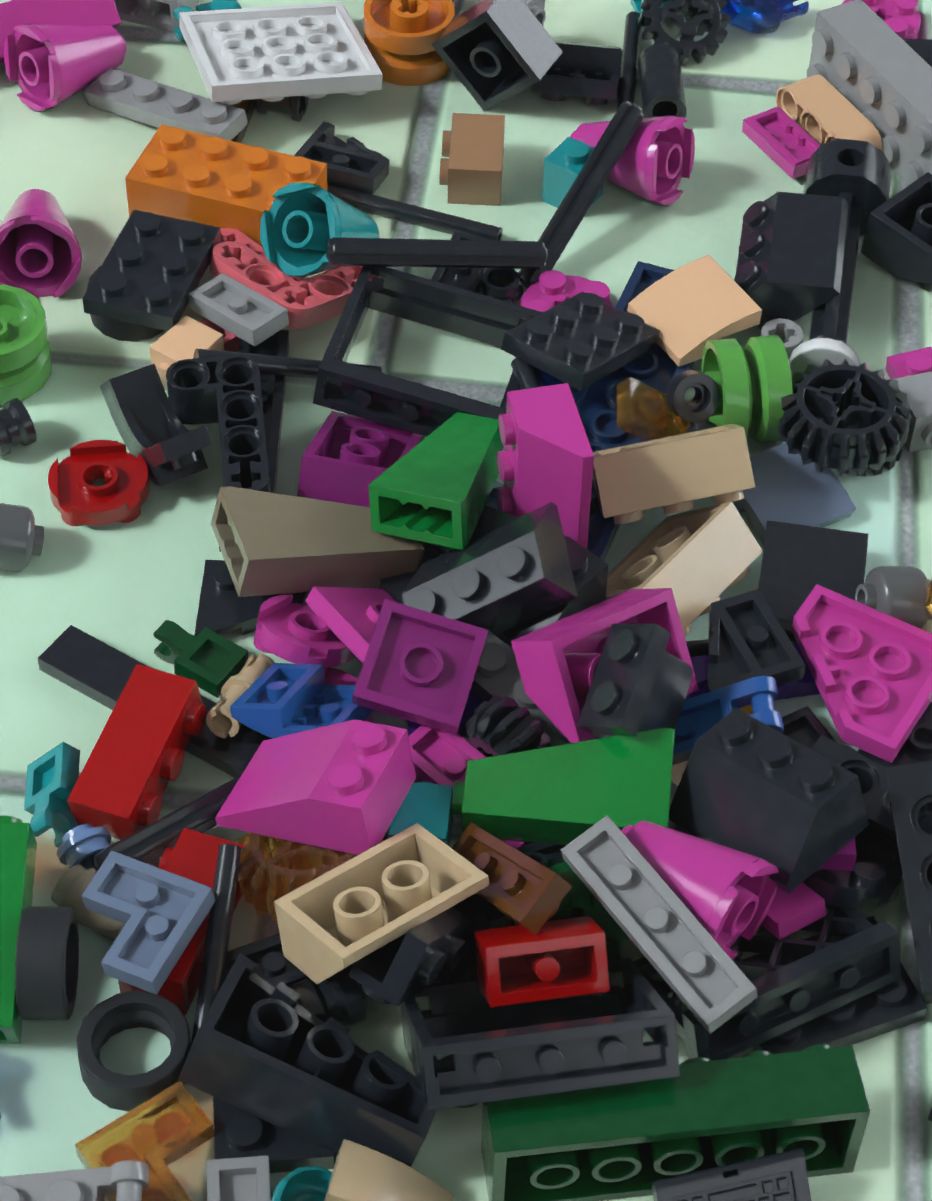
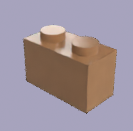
(474, 159)

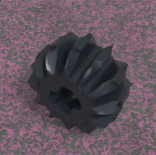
(504, 728)

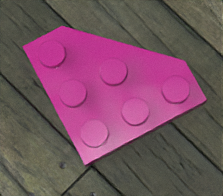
(866, 669)

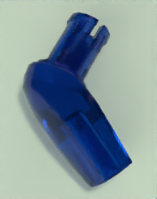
(762, 15)

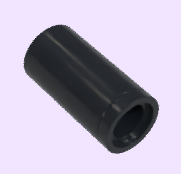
(661, 82)

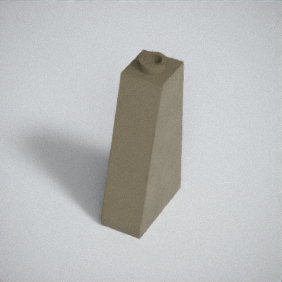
(299, 542)

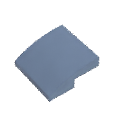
(792, 492)

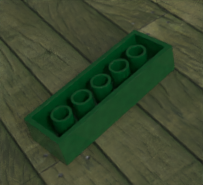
(712, 1115)

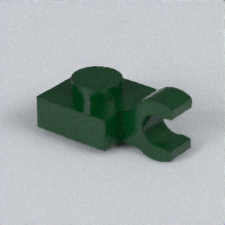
(203, 658)

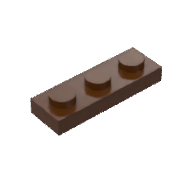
(516, 882)

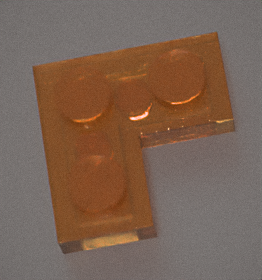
(153, 1134)

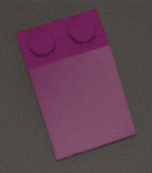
(349, 456)

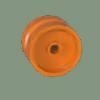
(402, 38)

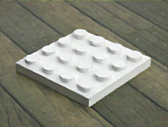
(279, 52)

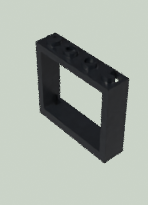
(427, 302)
(538, 1044)

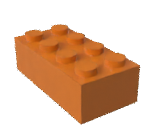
(213, 179)

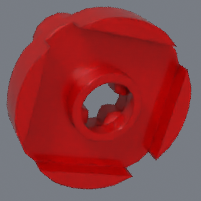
(114, 502)

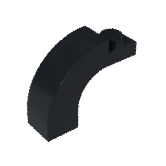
(153, 428)

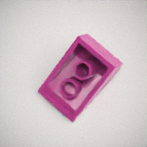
(324, 786)

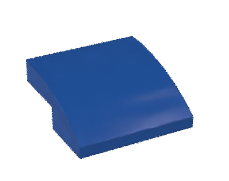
(295, 700)

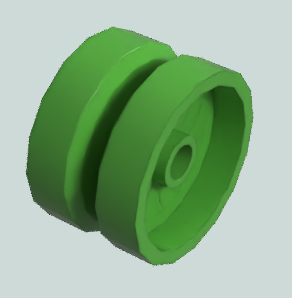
(23, 345)
(749, 383)

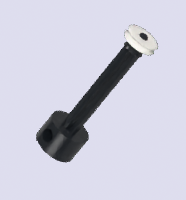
(862, 178)

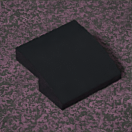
(804, 556)

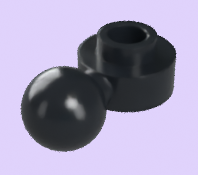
(701, 406)

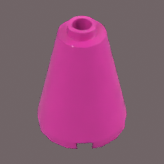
(59, 60)
(652, 160)
(38, 246)
(716, 883)

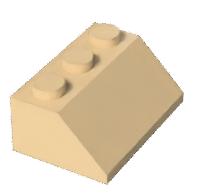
(672, 473)
(693, 555)
(372, 901)

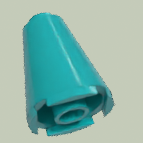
(301, 224)

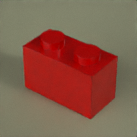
(555, 963)

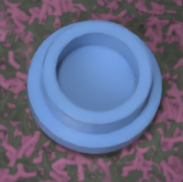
(81, 844)

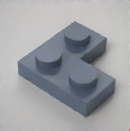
(158, 915)

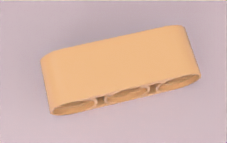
(825, 112)

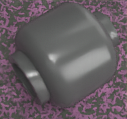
(18, 537)
(897, 592)

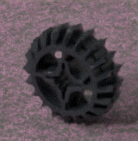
(844, 417)

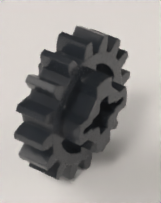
(682, 21)

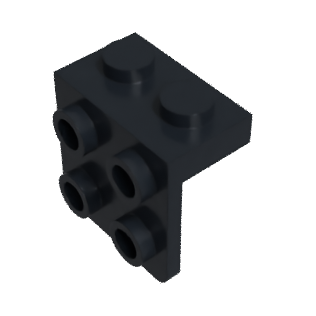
(635, 683)

